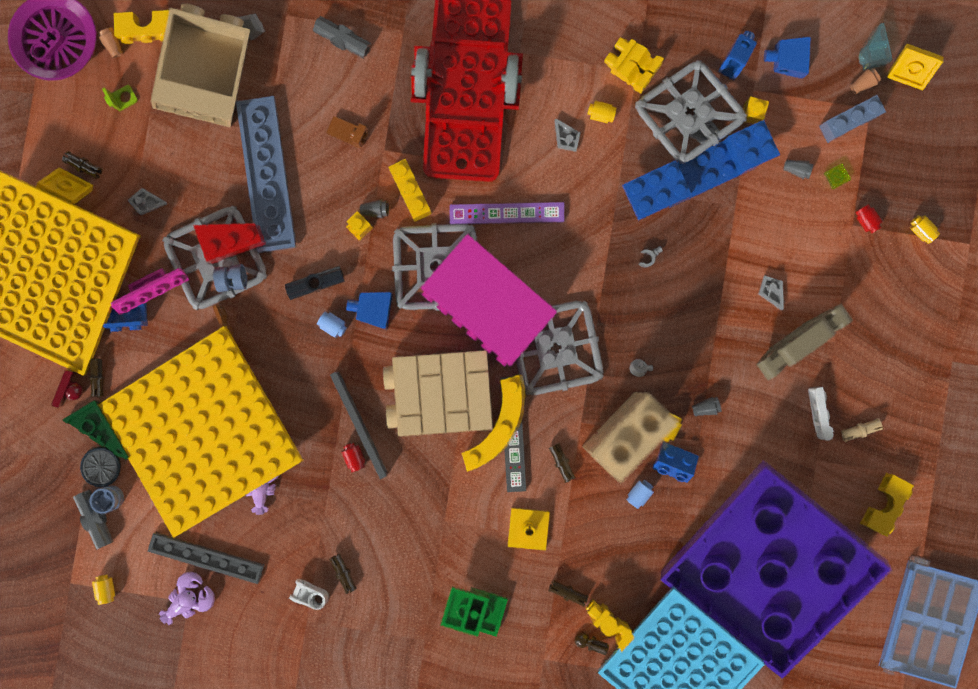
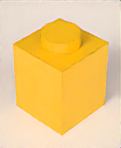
(755, 109)

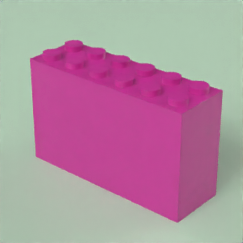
(487, 301)

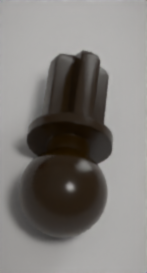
(582, 640)

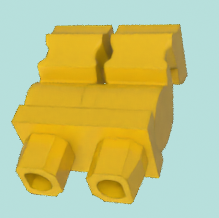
(631, 60)
(604, 618)

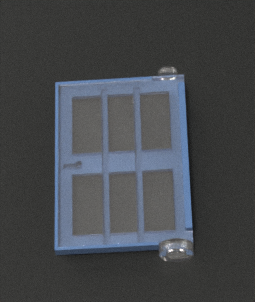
(931, 624)

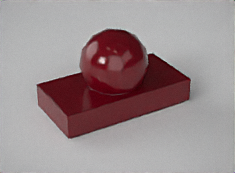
(67, 389)

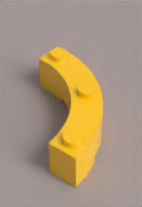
(506, 426)

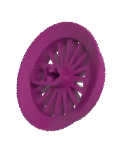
(62, 31)

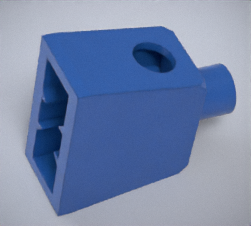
(738, 55)
(790, 57)
(372, 308)

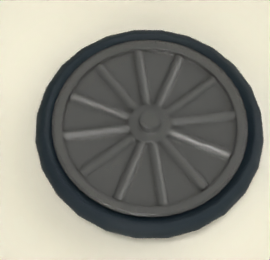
(100, 467)

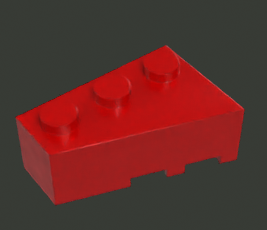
(228, 240)

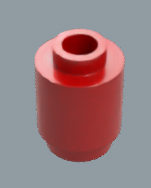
(869, 219)
(353, 457)

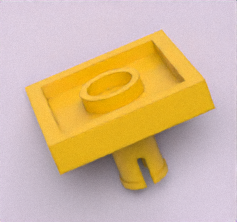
(915, 67)
(65, 186)
(528, 528)

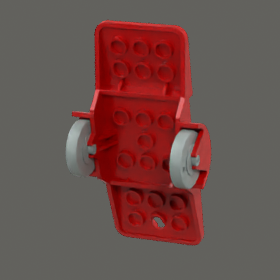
(466, 87)

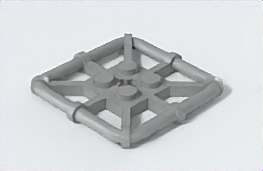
(694, 100)
(424, 259)
(205, 268)
(567, 354)

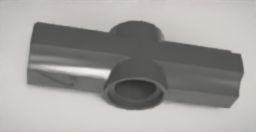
(341, 37)
(92, 521)

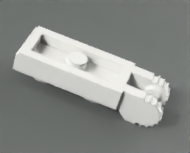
(820, 413)

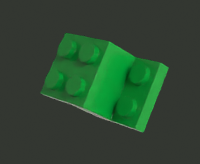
(474, 611)

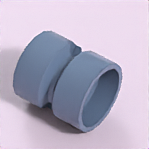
(226, 278)
(106, 499)

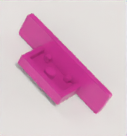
(149, 288)

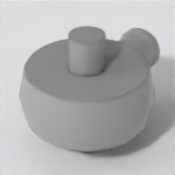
(639, 368)

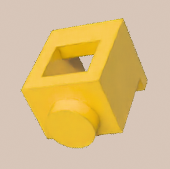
(358, 225)

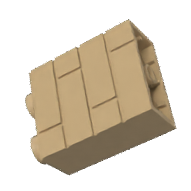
(200, 65)
(439, 393)
(630, 435)

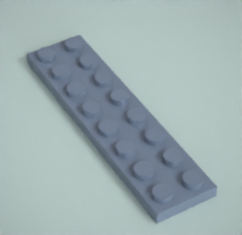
(266, 172)

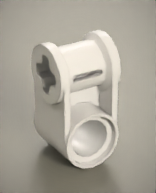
(308, 593)

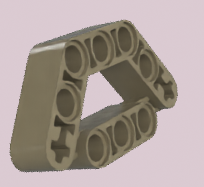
(803, 341)

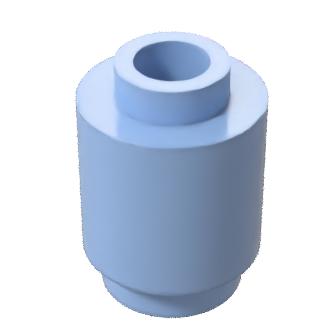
(332, 324)
(640, 494)

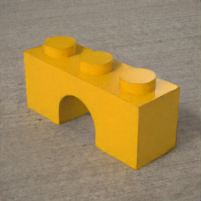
(128, 29)
(410, 190)
(897, 493)

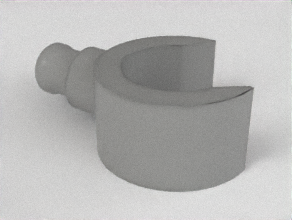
(653, 253)

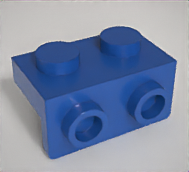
(133, 319)
(676, 462)

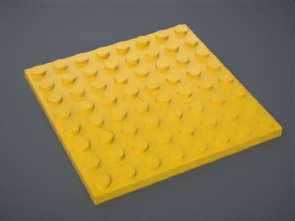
(57, 273)
(200, 432)

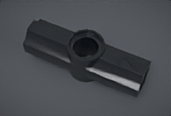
(303, 286)

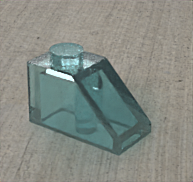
(876, 49)

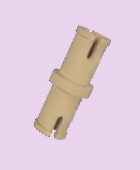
(861, 430)

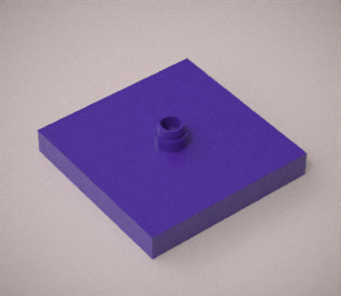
(775, 569)

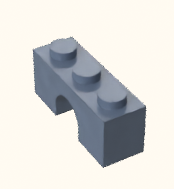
(852, 118)

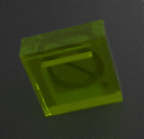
(837, 176)

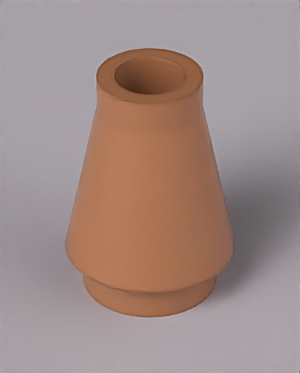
(110, 42)
(867, 80)

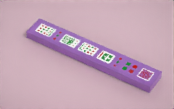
(507, 213)

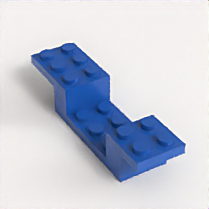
(711, 168)

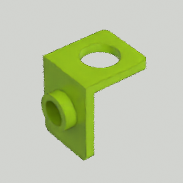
(113, 99)

